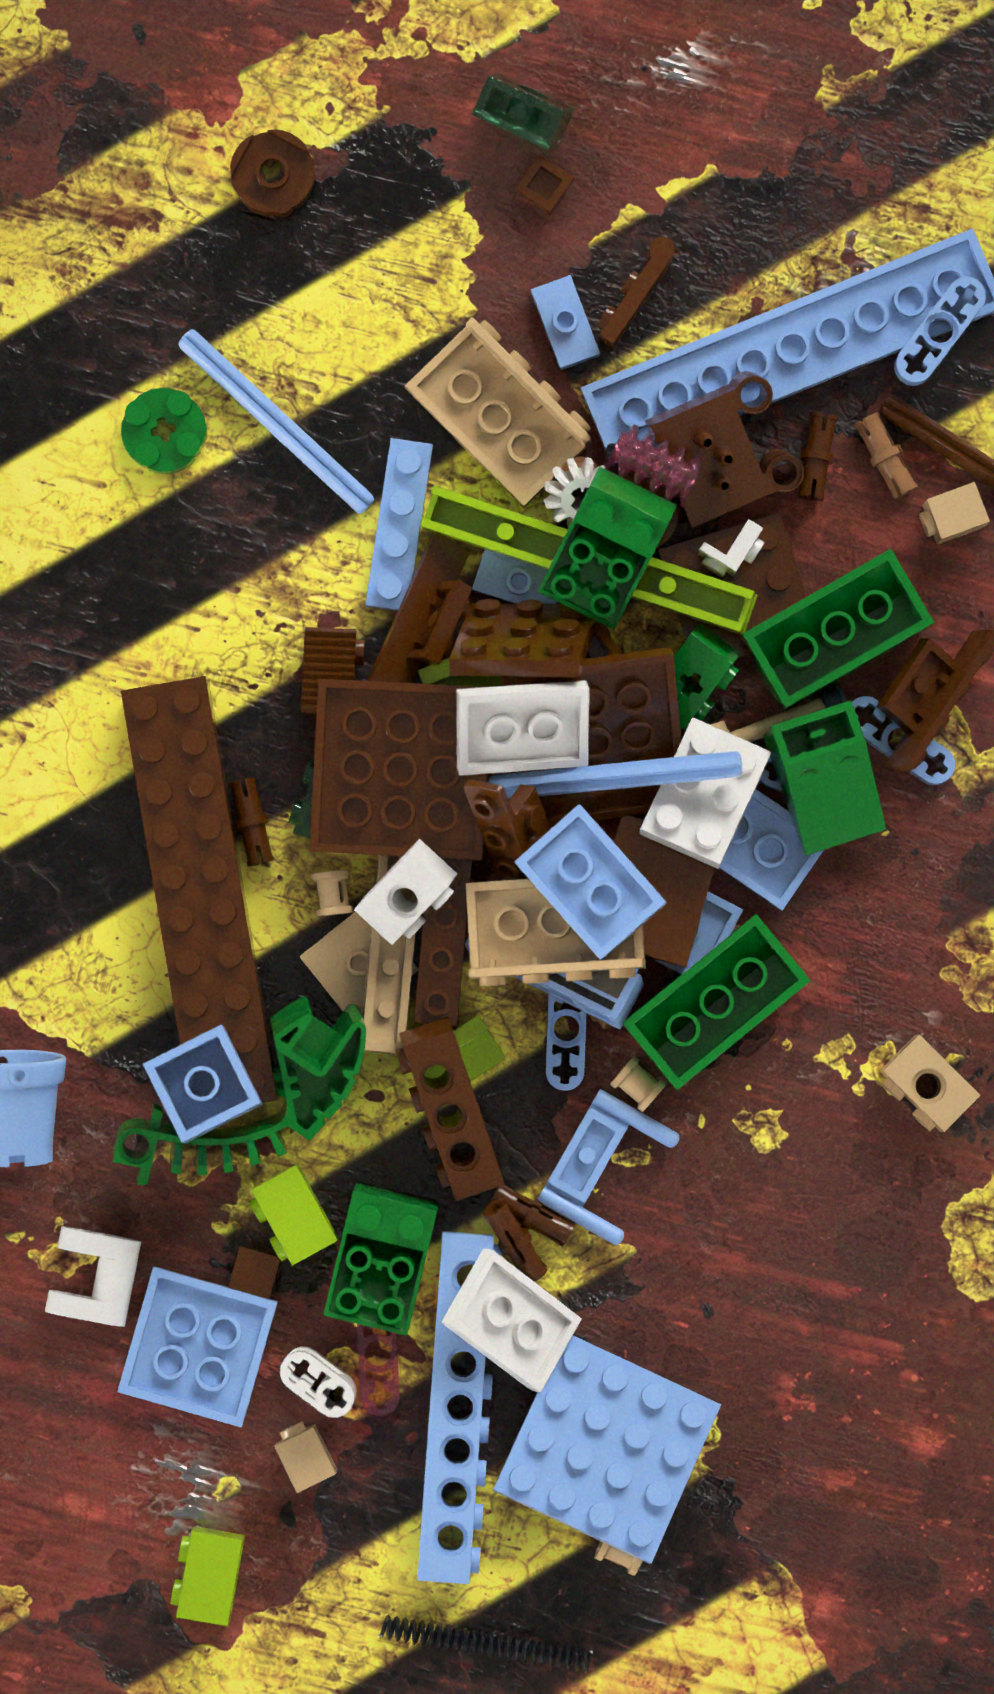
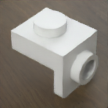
(744, 548)

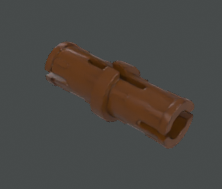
(817, 456)
(251, 822)
(535, 1216)
(514, 1239)

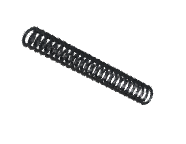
(484, 1643)

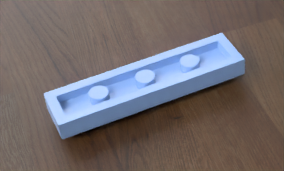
(399, 523)

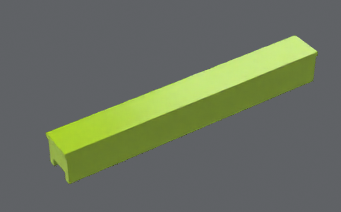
(538, 542)

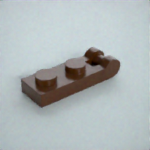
(636, 291)

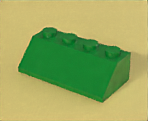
(837, 630)
(716, 1002)

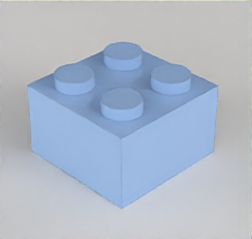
(202, 1084)

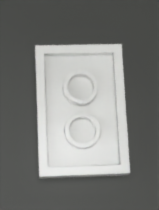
(522, 727)
(705, 814)
(511, 1320)

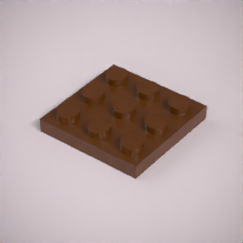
(770, 575)
(521, 640)

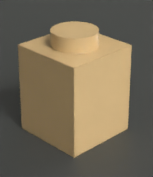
(954, 513)
(304, 1456)

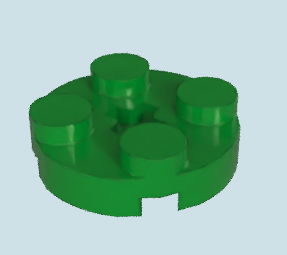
(149, 450)

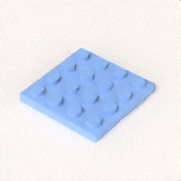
(607, 1449)

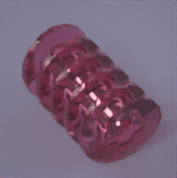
(655, 464)

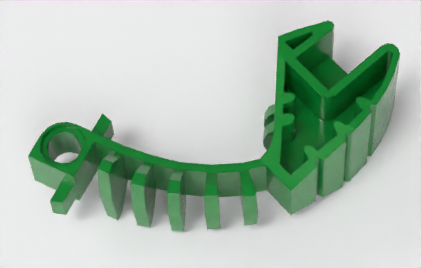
(313, 1077)

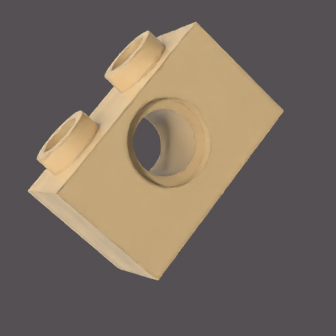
(953, 1091)

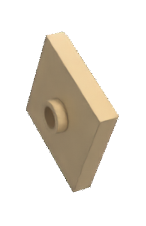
(342, 961)

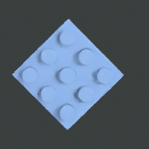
(197, 1346)

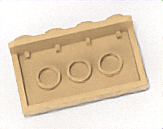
(499, 411)
(523, 935)

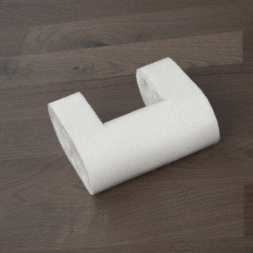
(112, 1280)
(320, 1398)

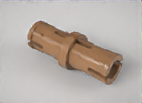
(886, 455)

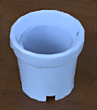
(28, 1105)

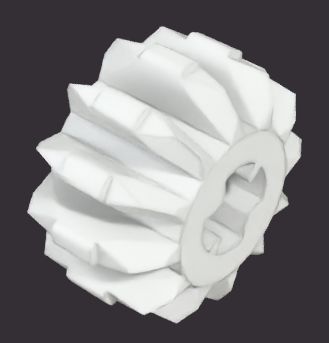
(561, 490)

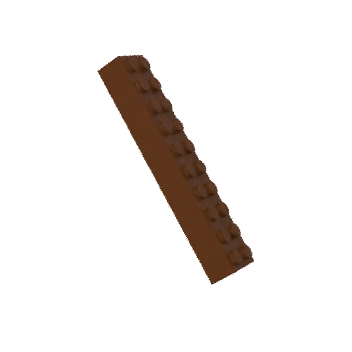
(197, 870)

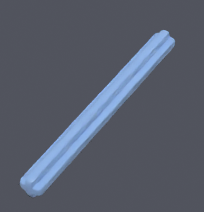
(276, 421)
(625, 774)

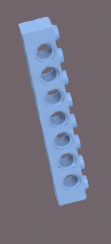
(437, 1561)

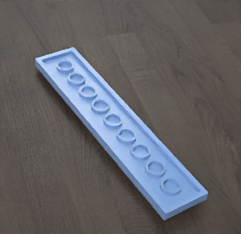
(801, 340)

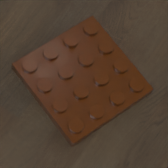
(629, 721)
(390, 771)

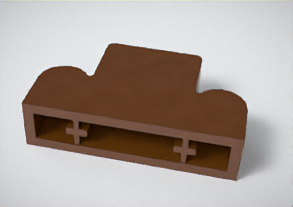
(679, 881)

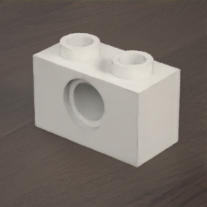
(422, 873)

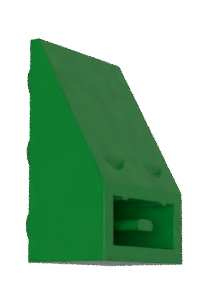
(607, 548)
(826, 777)
(381, 1259)

